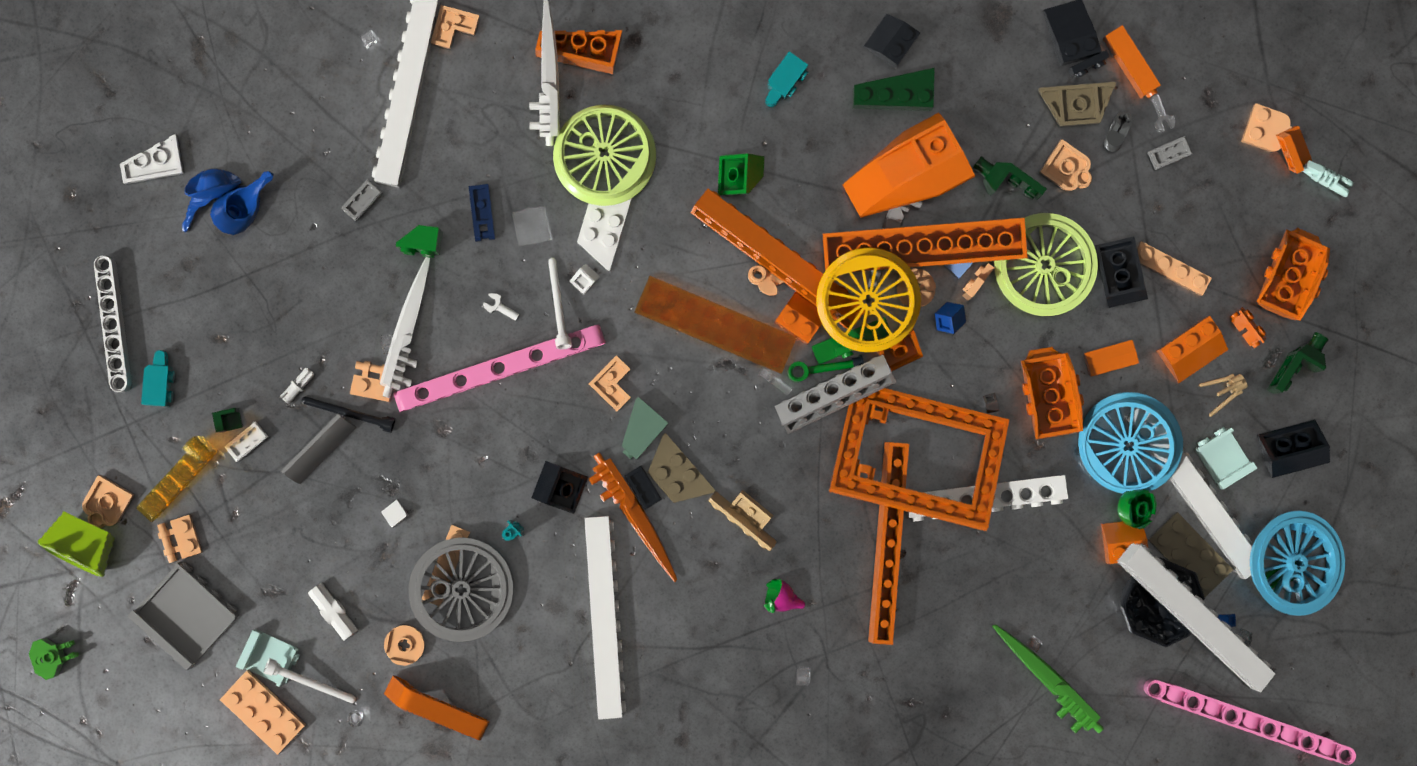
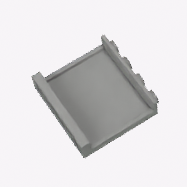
(184, 615)

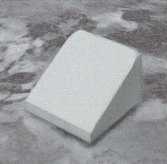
(584, 279)
(394, 513)

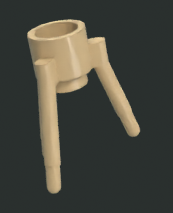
(1235, 386)

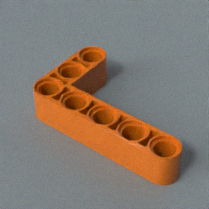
(435, 710)

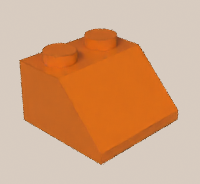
(799, 318)
(1118, 538)

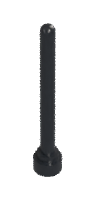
(385, 423)

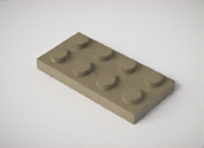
(1185, 547)

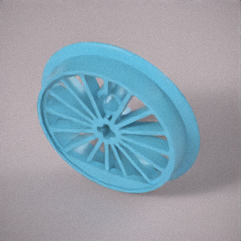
(1097, 468)
(1293, 552)

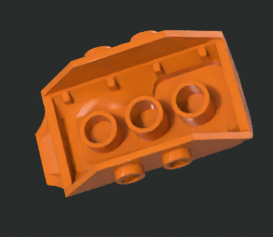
(1294, 274)
(1052, 393)

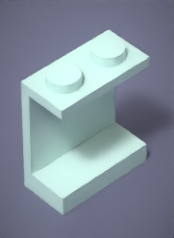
(1224, 458)
(261, 648)

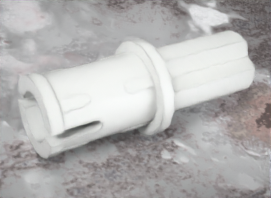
(297, 385)

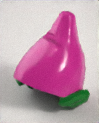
(781, 597)

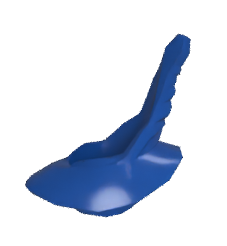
(206, 187)
(239, 206)

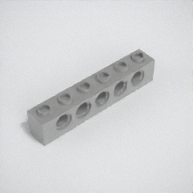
(832, 402)

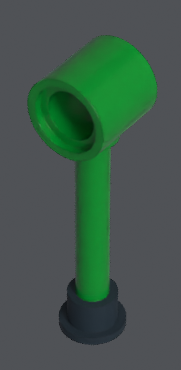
(822, 368)

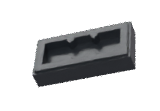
(643, 487)

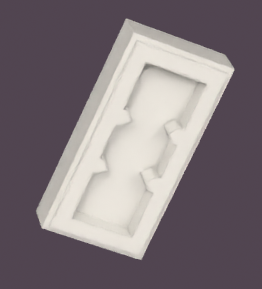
(246, 441)

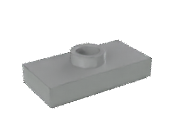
(1170, 153)
(361, 200)

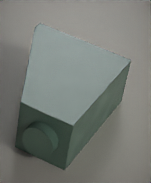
(642, 429)

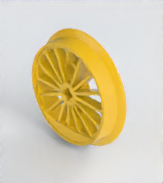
(860, 260)

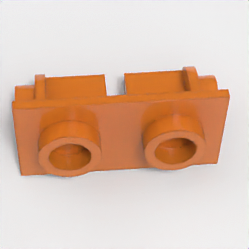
(1254, 332)

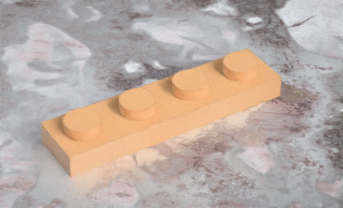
(1173, 269)
(454, 532)

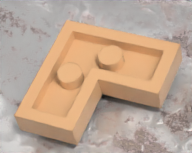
(452, 20)
(974, 285)
(606, 383)

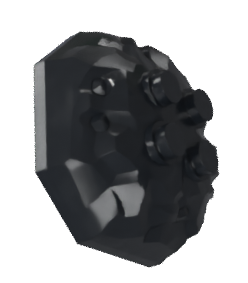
(1148, 617)

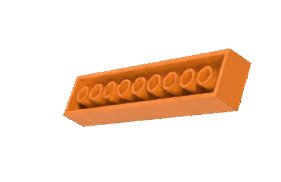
(936, 243)

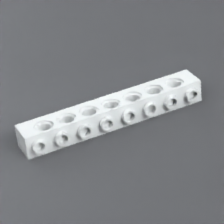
(1057, 487)

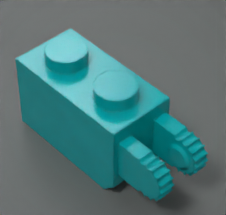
(785, 78)
(157, 381)

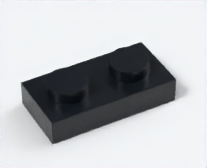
(1096, 61)

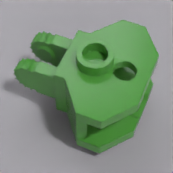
(51, 655)

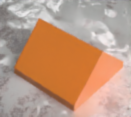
(903, 352)

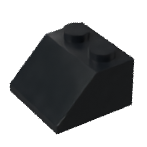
(892, 40)
(559, 487)

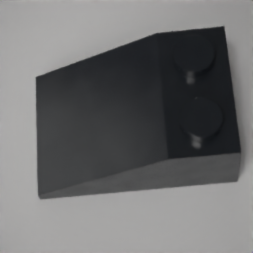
(1072, 32)
(1121, 272)

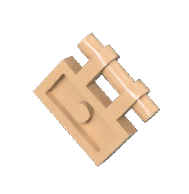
(367, 386)
(185, 535)

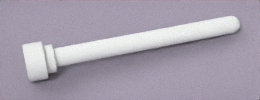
(563, 340)
(274, 668)

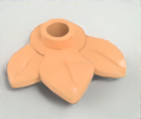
(767, 282)

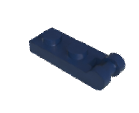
(481, 211)

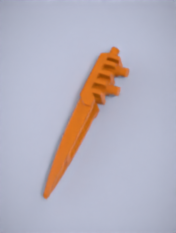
(630, 506)

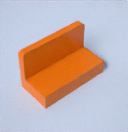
(1294, 149)

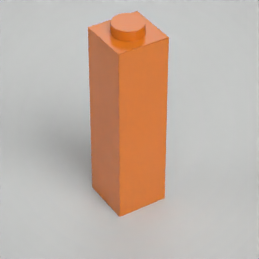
(1132, 62)

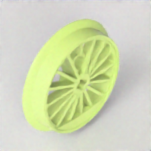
(636, 177)
(1089, 262)

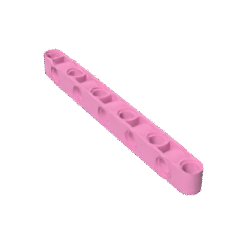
(485, 373)
(1250, 722)

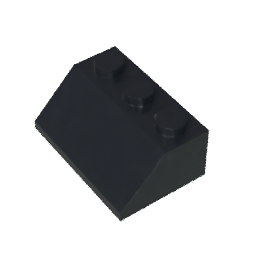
(1294, 448)

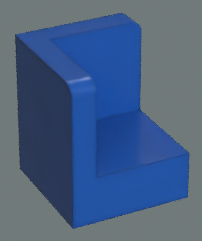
(950, 317)

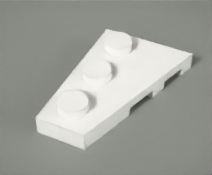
(154, 163)

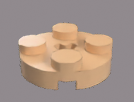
(926, 284)
(395, 652)

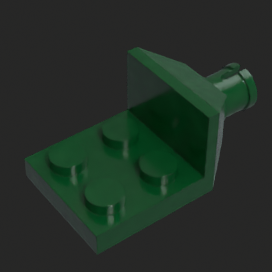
(995, 175)
(1307, 355)

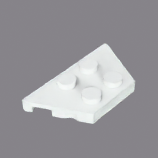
(603, 230)

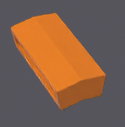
(1111, 358)

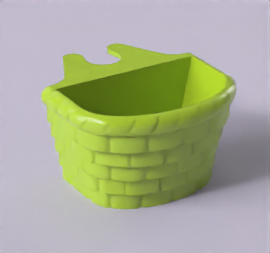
(78, 543)

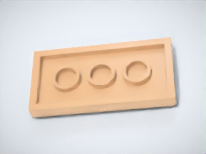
(262, 712)

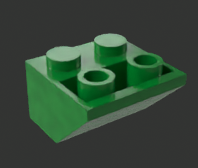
(423, 240)

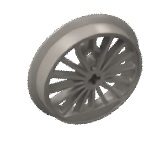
(500, 589)

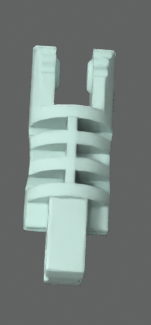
(1328, 178)

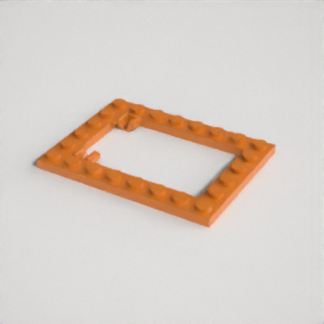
(847, 470)

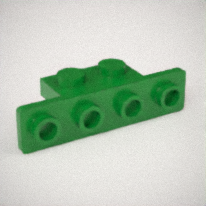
(832, 349)

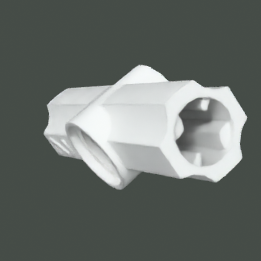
(332, 611)

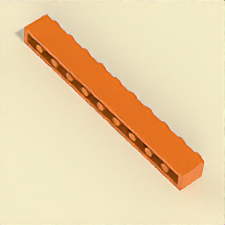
(770, 252)
(888, 549)

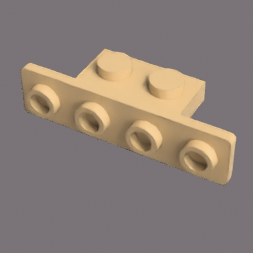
(747, 515)

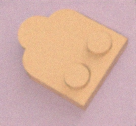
(1264, 126)
(1067, 167)
(106, 502)

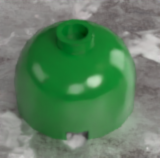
(1136, 508)

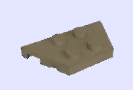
(1078, 103)
(676, 473)

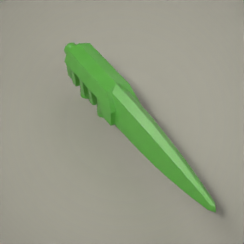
(1068, 698)

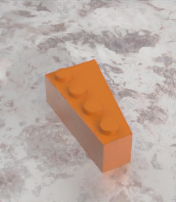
(586, 49)

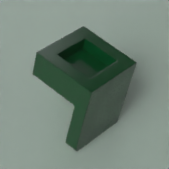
(227, 420)

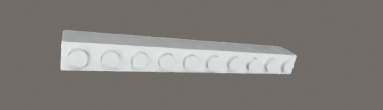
(406, 92)
(1202, 500)
(603, 617)
(1196, 617)

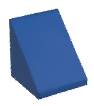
(1230, 619)

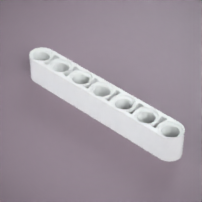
(108, 315)

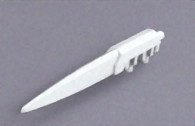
(549, 98)
(398, 352)

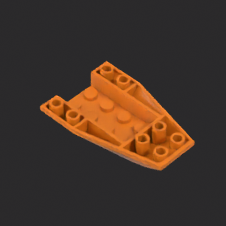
(910, 169)

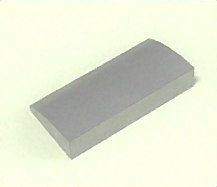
(318, 449)

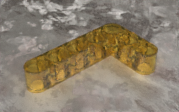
(198, 454)

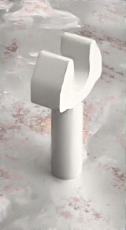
(500, 307)

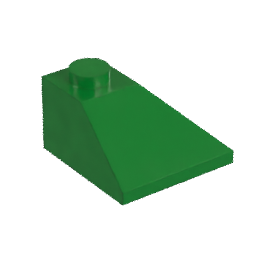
(739, 173)

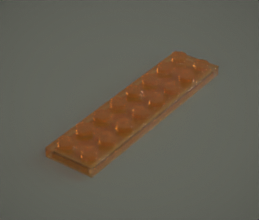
(715, 324)

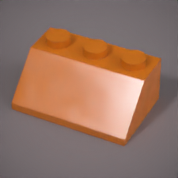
(1193, 349)

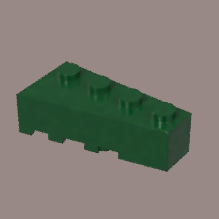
(898, 92)

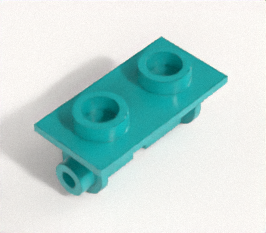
(513, 530)

